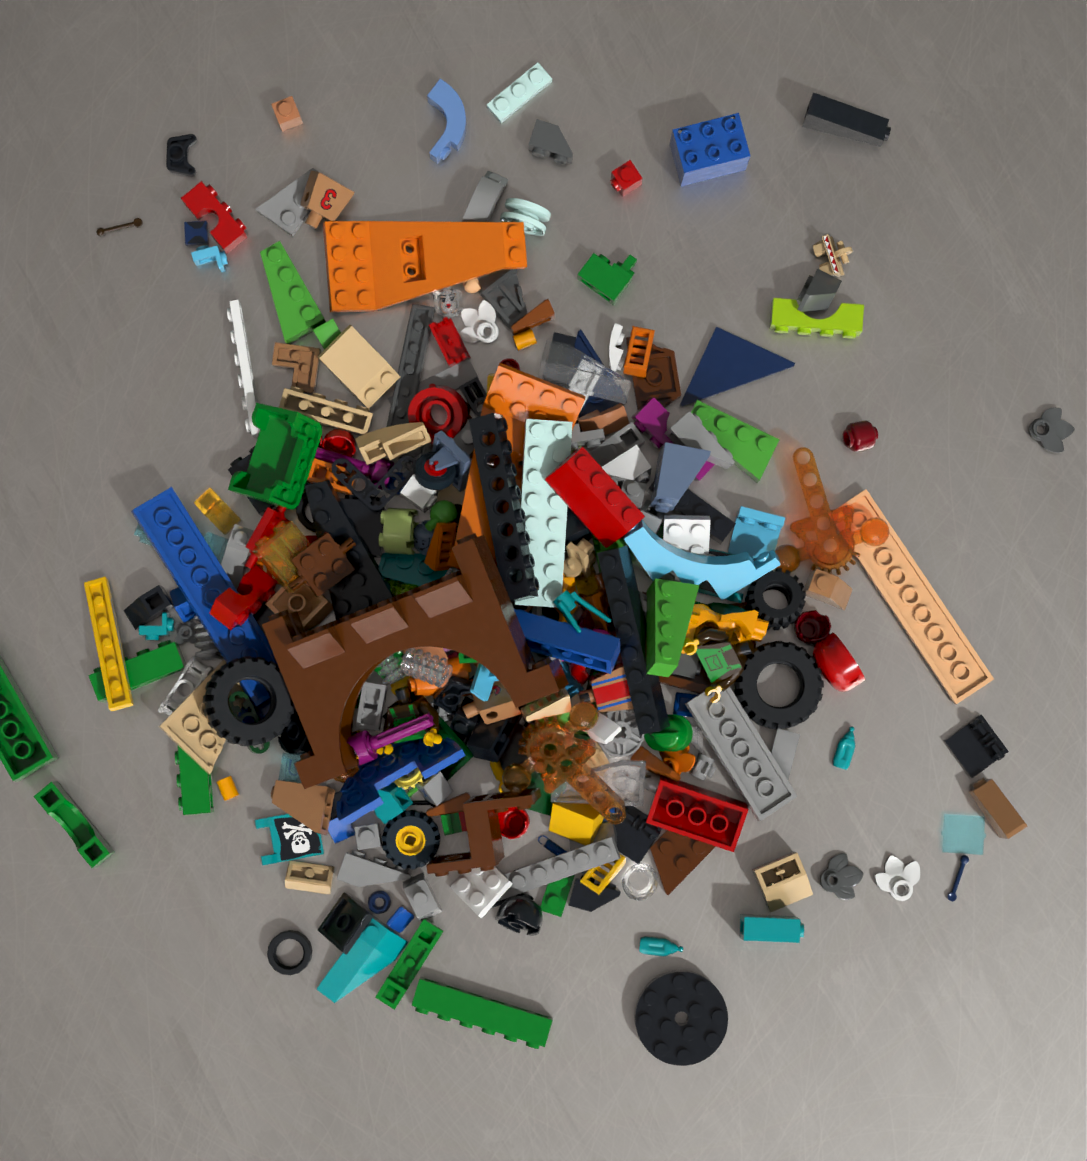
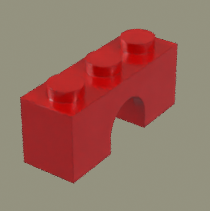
(203, 201)
(235, 608)

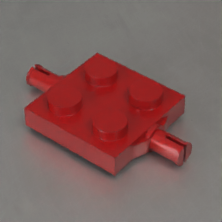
(268, 521)

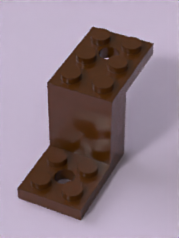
(483, 832)

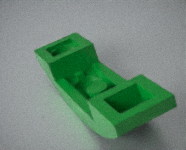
(409, 964)

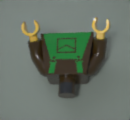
(720, 656)
(406, 710)

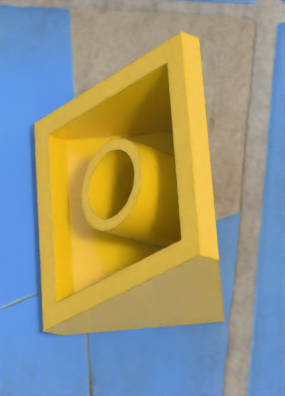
(575, 821)

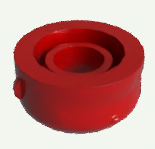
(450, 399)
(837, 664)

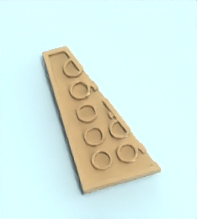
(190, 726)

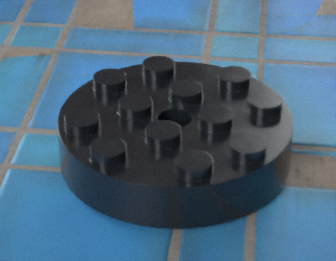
(687, 1041)

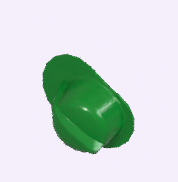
(674, 737)

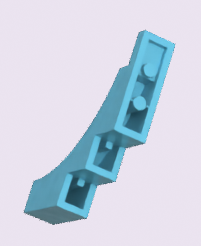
(724, 573)

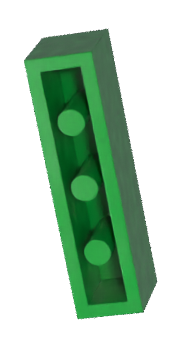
(145, 668)
(194, 785)

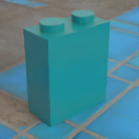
(771, 928)

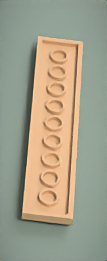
(918, 607)

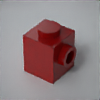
(626, 178)

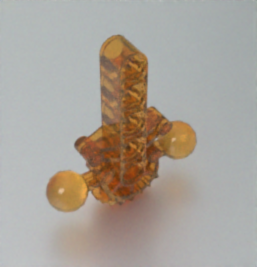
(872, 532)
(582, 717)

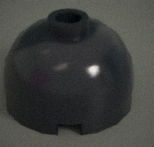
(293, 737)
(520, 914)

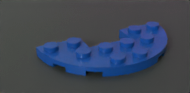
(361, 791)

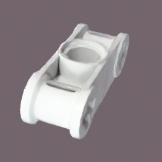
(192, 678)

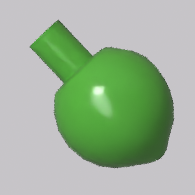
(441, 511)

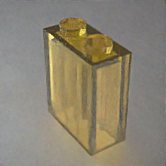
(278, 549)

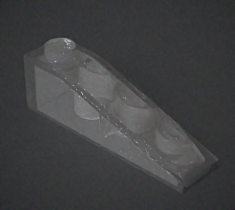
(580, 373)
(623, 777)

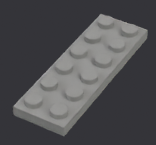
(742, 752)

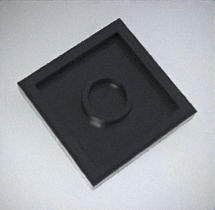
(345, 923)

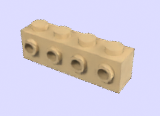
(326, 412)

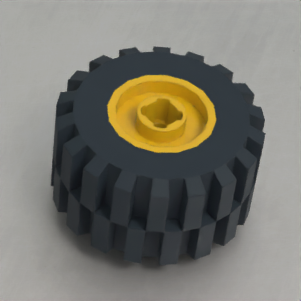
(411, 839)

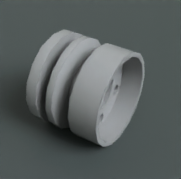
(632, 741)

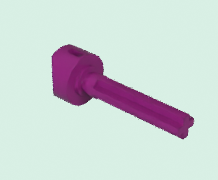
(374, 471)
(367, 745)

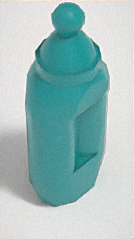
(845, 750)
(658, 946)

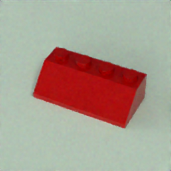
(594, 497)
(697, 813)

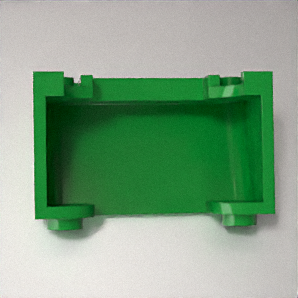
(280, 457)

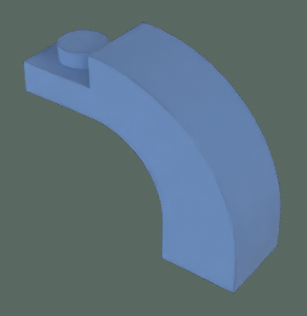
(450, 105)

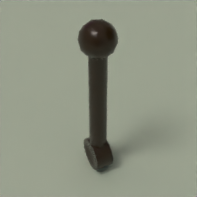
(137, 223)

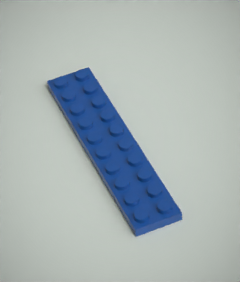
(201, 581)

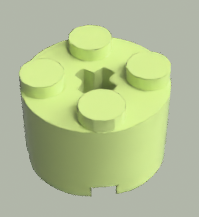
(398, 530)

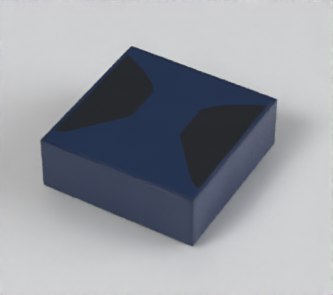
(196, 233)

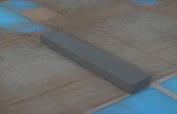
(411, 363)

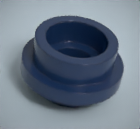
(379, 909)

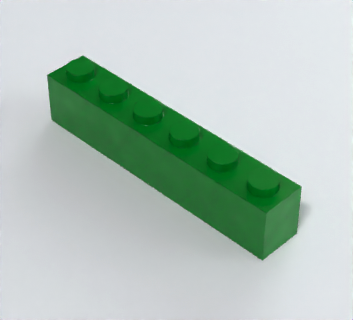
(482, 1012)

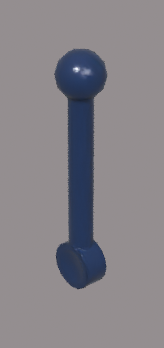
(952, 895)

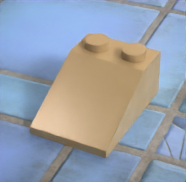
(359, 367)

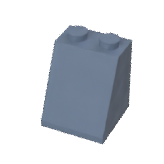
(674, 473)

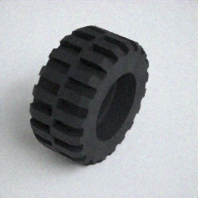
(809, 678)
(217, 701)

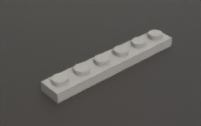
(561, 866)

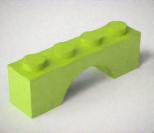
(845, 321)

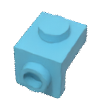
(208, 254)

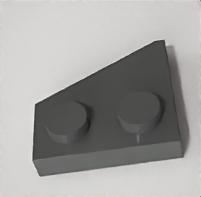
(506, 298)

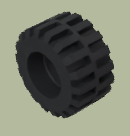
(785, 584)

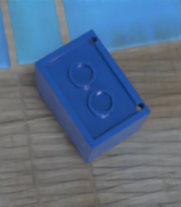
(709, 149)

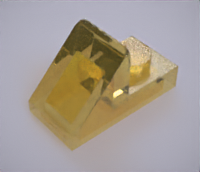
(217, 511)

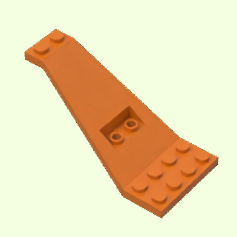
(371, 263)
(516, 398)

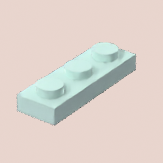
(519, 92)

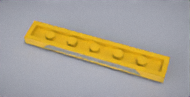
(108, 644)

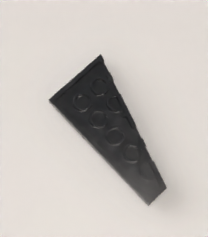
(363, 585)

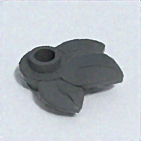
(1054, 430)
(844, 877)

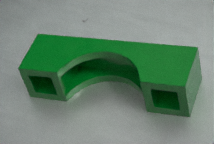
(75, 823)

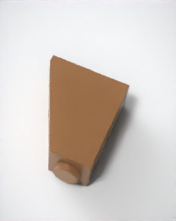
(827, 589)
(308, 805)
(997, 808)

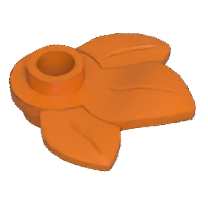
(679, 761)

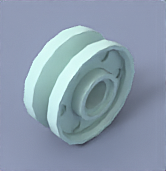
(526, 212)

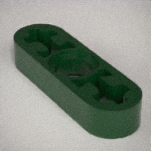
(246, 704)

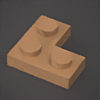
(303, 361)

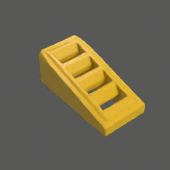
(608, 876)

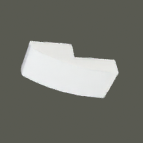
(616, 360)
(604, 730)

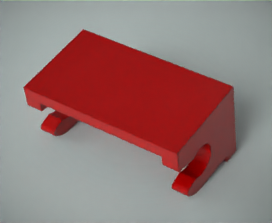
(449, 341)

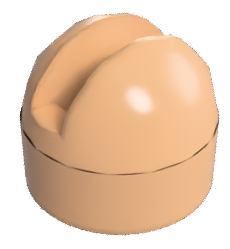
(472, 286)

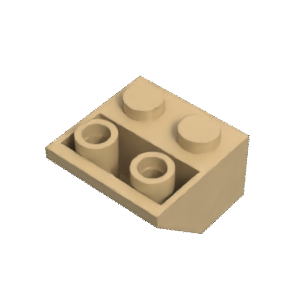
(783, 881)

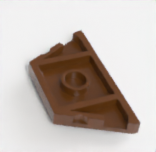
(660, 379)
(677, 857)

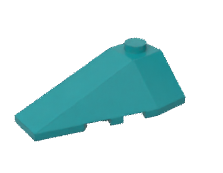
(370, 954)

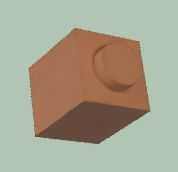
(287, 113)

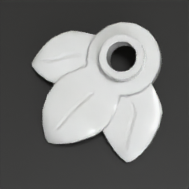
(476, 323)
(898, 874)

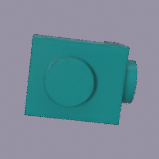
(153, 632)

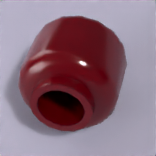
(860, 436)

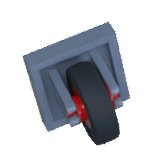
(443, 465)

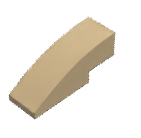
(392, 441)

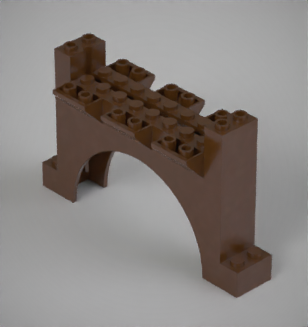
(456, 612)

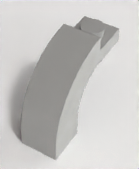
(485, 198)

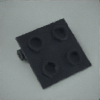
(976, 746)
(635, 835)

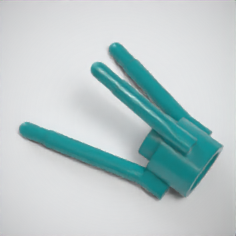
(566, 603)

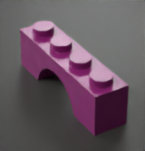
(653, 420)

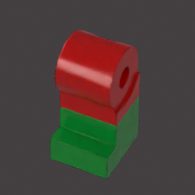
(453, 823)

